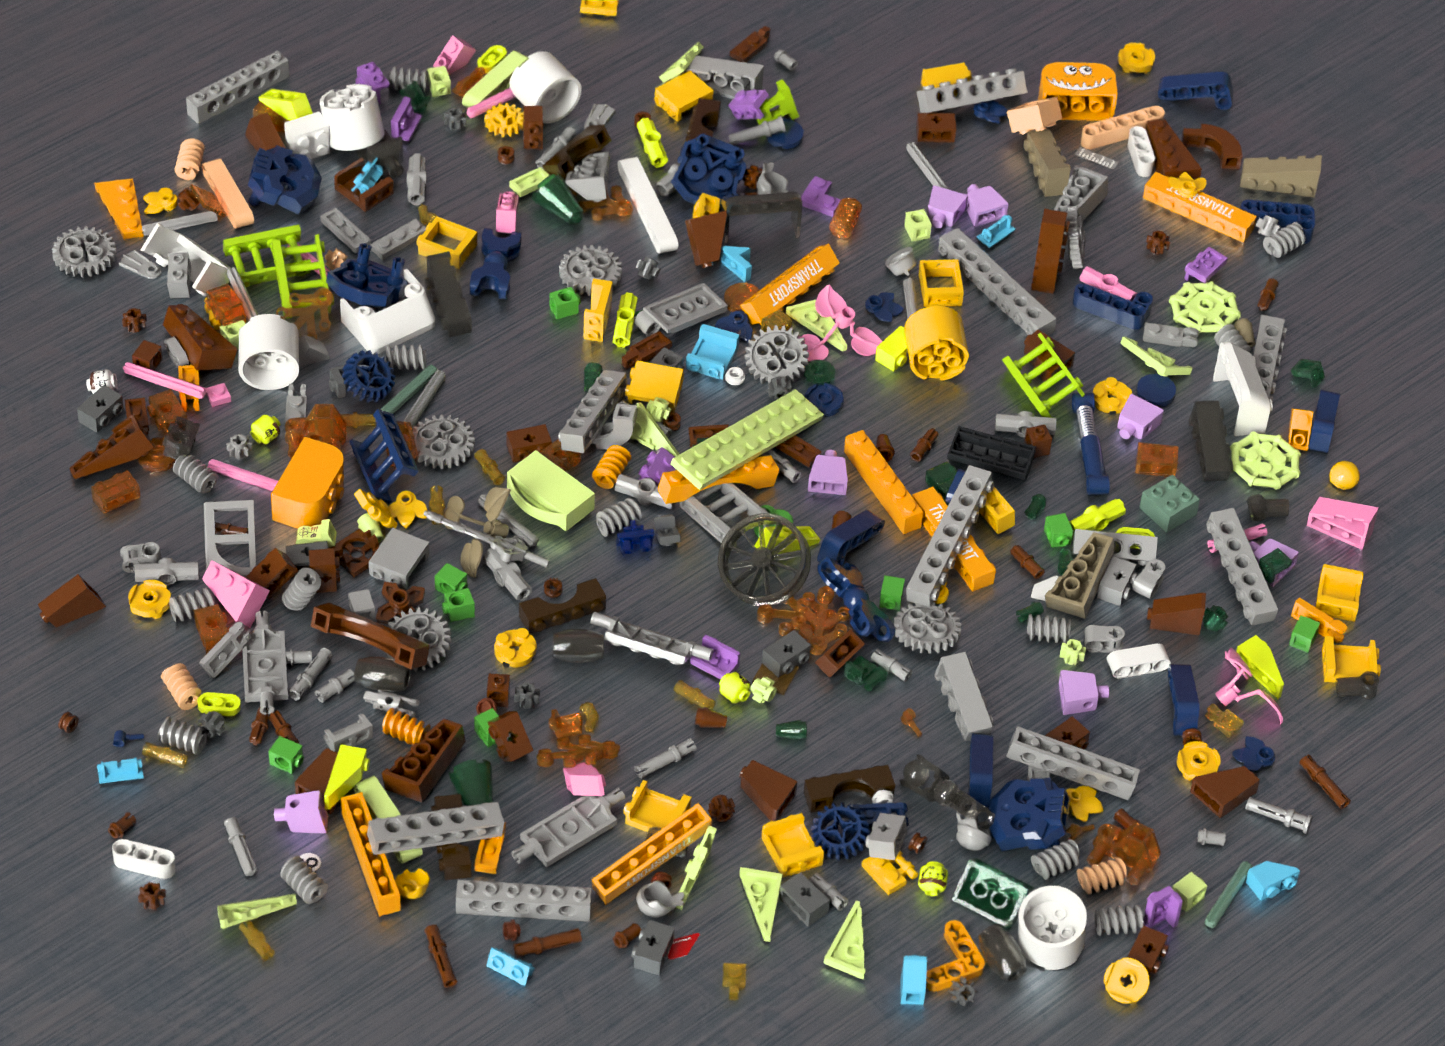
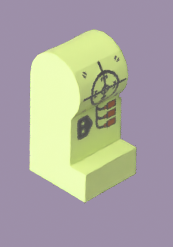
(317, 533)

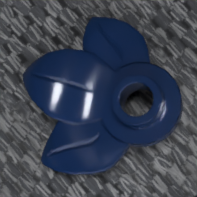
(990, 110)
(883, 306)
(740, 327)
(1254, 754)

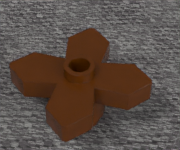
(398, 601)

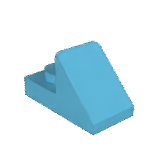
(737, 261)

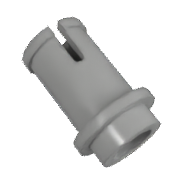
(783, 58)
(295, 657)
(1211, 837)

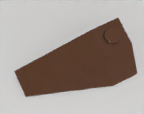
(124, 445)

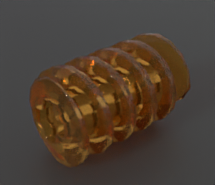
(845, 218)

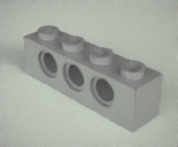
(1147, 545)

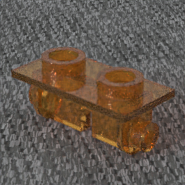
(468, 82)

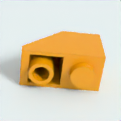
(1300, 428)

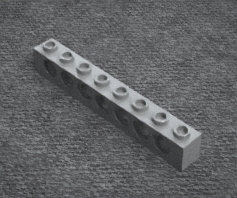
(996, 283)
(949, 536)

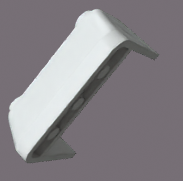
(206, 269)
(392, 324)
(1240, 369)

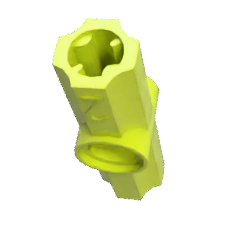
(652, 142)
(625, 320)
(1098, 517)

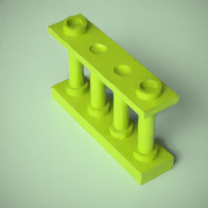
(258, 241)
(282, 270)
(1035, 392)

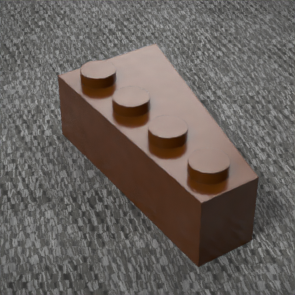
(1050, 250)

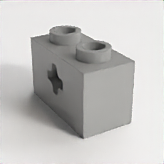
(1116, 581)
(887, 836)

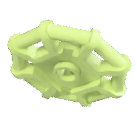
(1213, 297)
(1267, 452)

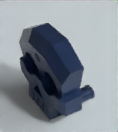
(699, 154)
(284, 179)
(368, 281)
(1042, 816)

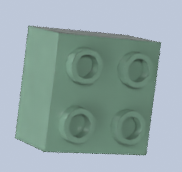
(1169, 503)

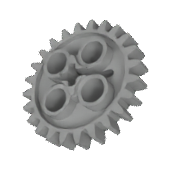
(1076, 237)
(98, 249)
(589, 263)
(793, 347)
(443, 441)
(927, 627)
(435, 630)

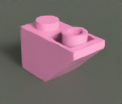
(455, 55)
(584, 780)

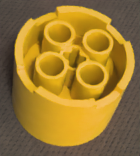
(936, 343)

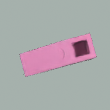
(507, 212)

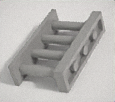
(714, 524)

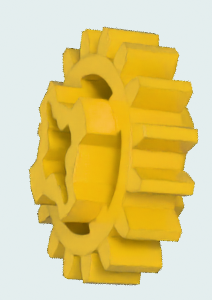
(504, 119)

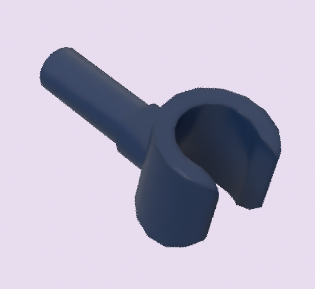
(120, 737)

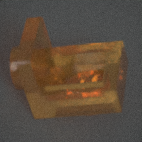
(566, 725)

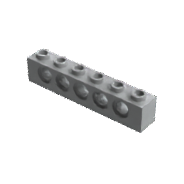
(237, 87)
(928, 96)
(1266, 350)
(593, 411)
(1265, 608)
(1072, 763)
(435, 828)
(523, 900)

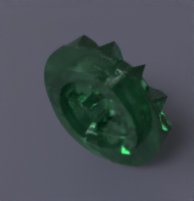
(819, 366)

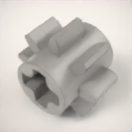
(1267, 226)
(239, 446)

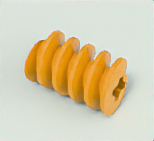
(611, 466)
(403, 729)

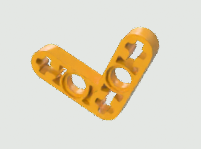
(963, 960)

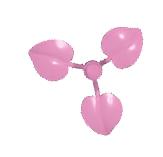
(832, 304)
(1231, 691)

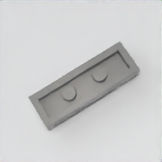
(344, 229)
(398, 239)

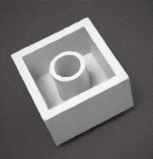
(308, 136)

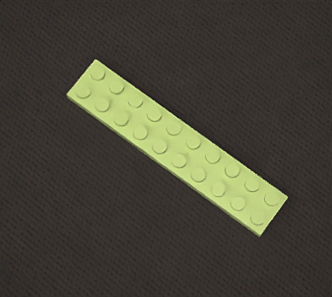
(747, 439)

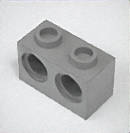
(179, 275)

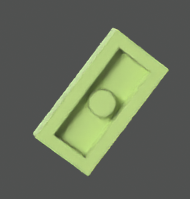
(528, 182)

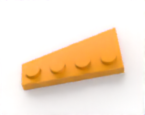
(122, 206)

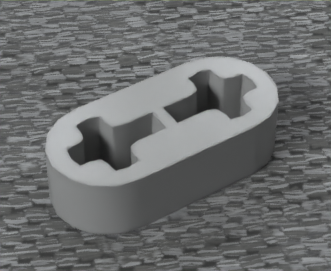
(176, 352)

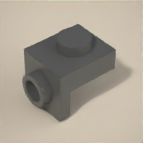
(336, 381)
(665, 530)

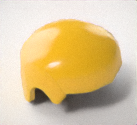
(1344, 475)
(412, 884)

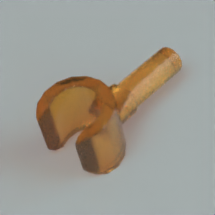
(907, 719)
(1075, 830)

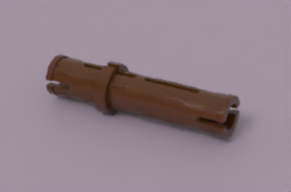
(1319, 775)
(545, 943)
(438, 949)

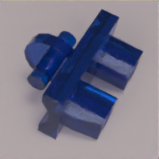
(634, 535)

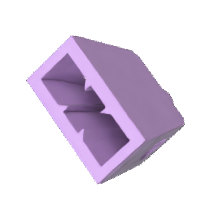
(985, 205)
(945, 206)
(1139, 418)
(828, 474)
(1269, 546)
(1080, 692)
(304, 813)

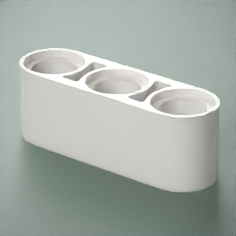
(1141, 151)
(1138, 661)
(144, 859)

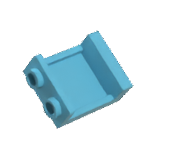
(713, 352)

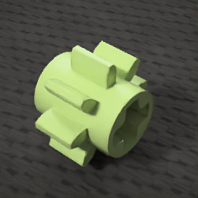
(658, 409)
(1072, 652)
(763, 690)

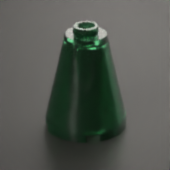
(558, 199)
(473, 782)

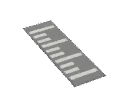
(1096, 158)

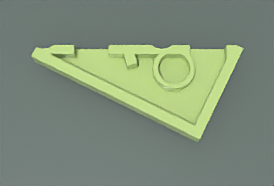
(682, 63)
(809, 317)
(1162, 363)
(649, 433)
(695, 866)
(763, 895)
(243, 911)
(847, 948)

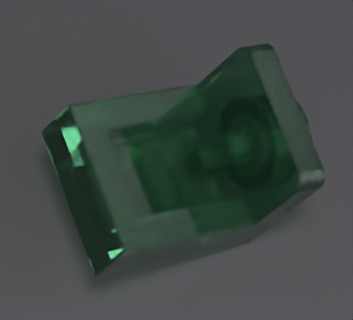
(417, 97)
(1273, 564)

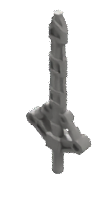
(509, 548)

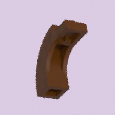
(1218, 141)

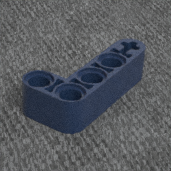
(1198, 86)
(1285, 214)
(1112, 307)
(1324, 421)
(849, 536)
(1183, 697)
(981, 768)

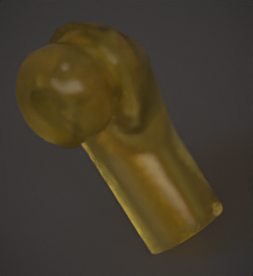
(425, 216)
(592, 716)

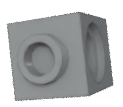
(362, 604)

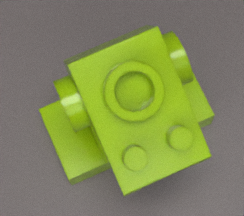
(783, 99)

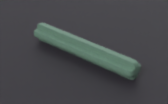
(410, 389)
(1228, 895)

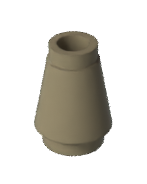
(1245, 329)

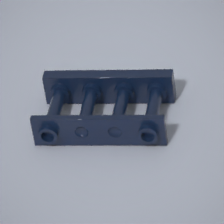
(398, 453)

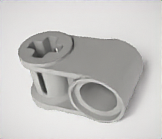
(140, 554)
(1149, 579)
(1102, 638)

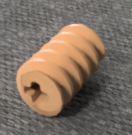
(189, 159)
(181, 686)
(1101, 875)

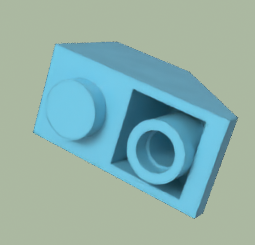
(1271, 878)
(913, 980)

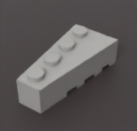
(727, 76)
(1083, 190)
(964, 695)

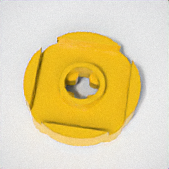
(1130, 64)
(1111, 387)
(153, 608)
(520, 638)
(1197, 750)
(1115, 987)

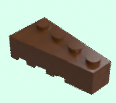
(1170, 153)
(199, 340)
(426, 762)

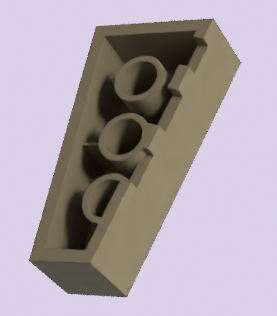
(1047, 162)
(1282, 175)
(1079, 583)

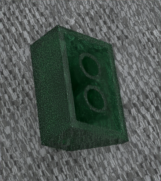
(991, 892)

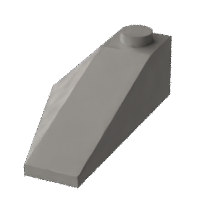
(591, 177)

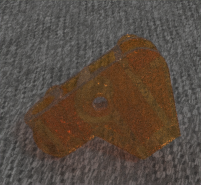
(322, 421)
(1135, 841)

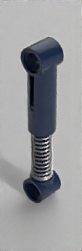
(1096, 478)

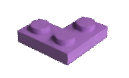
(816, 197)

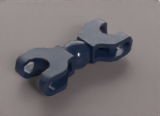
(493, 272)
(850, 588)

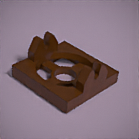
(346, 560)

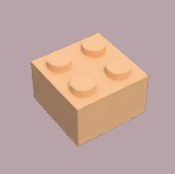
(1034, 115)

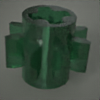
(1215, 618)

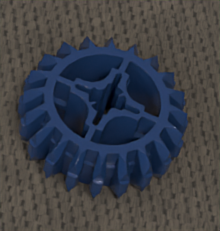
(359, 379)
(831, 832)

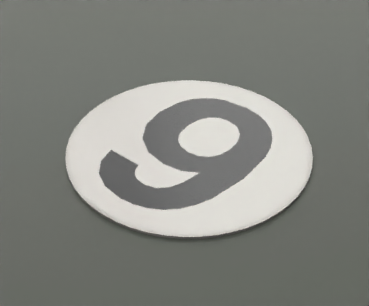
(312, 860)

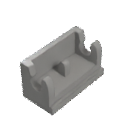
(350, 735)

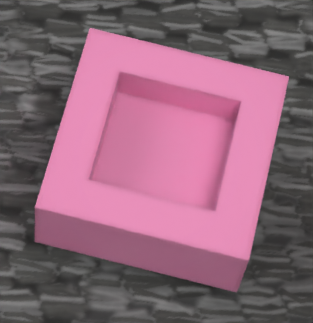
(218, 395)

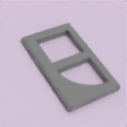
(212, 540)

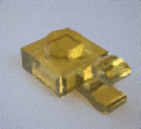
(1225, 721)
(734, 977)

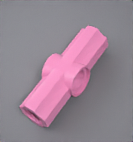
(1106, 283)

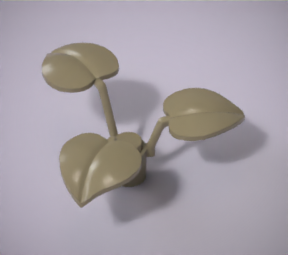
(494, 502)

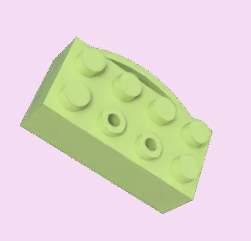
(549, 492)

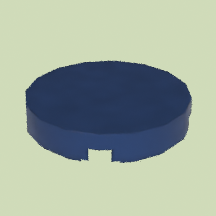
(788, 139)
(1156, 389)
(826, 398)

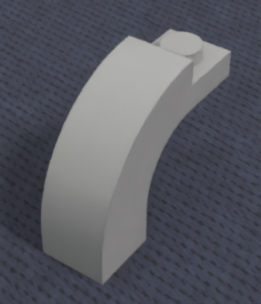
(619, 429)

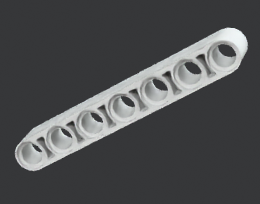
(647, 205)

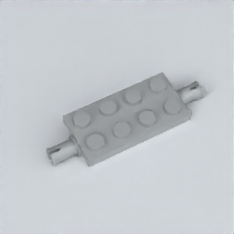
(649, 641)
(265, 665)
(569, 828)

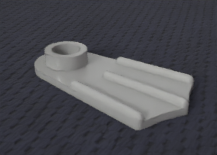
(599, 115)
(140, 264)

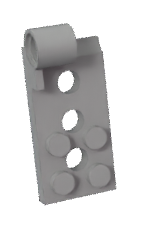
(686, 307)

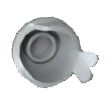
(771, 180)
(970, 835)
(657, 900)

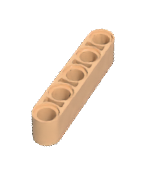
(1118, 127)
(227, 193)

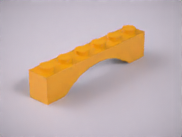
(756, 473)

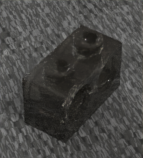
(180, 438)

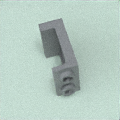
(398, 557)

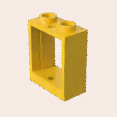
(439, 225)
(941, 296)

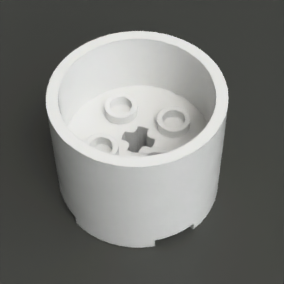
(546, 84)
(352, 117)
(268, 352)
(1055, 911)

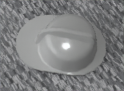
(901, 261)

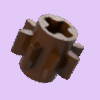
(751, 176)
(187, 200)
(1157, 242)
(134, 320)
(721, 808)
(152, 895)

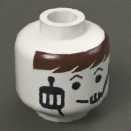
(101, 378)

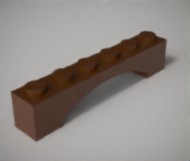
(403, 648)

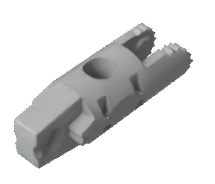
(382, 699)

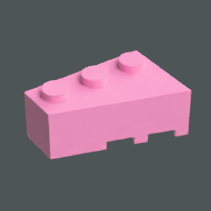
(1343, 520)
(235, 592)

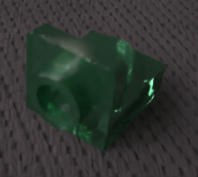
(1309, 369)
(858, 669)

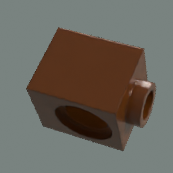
(148, 355)
(1039, 437)
(499, 689)

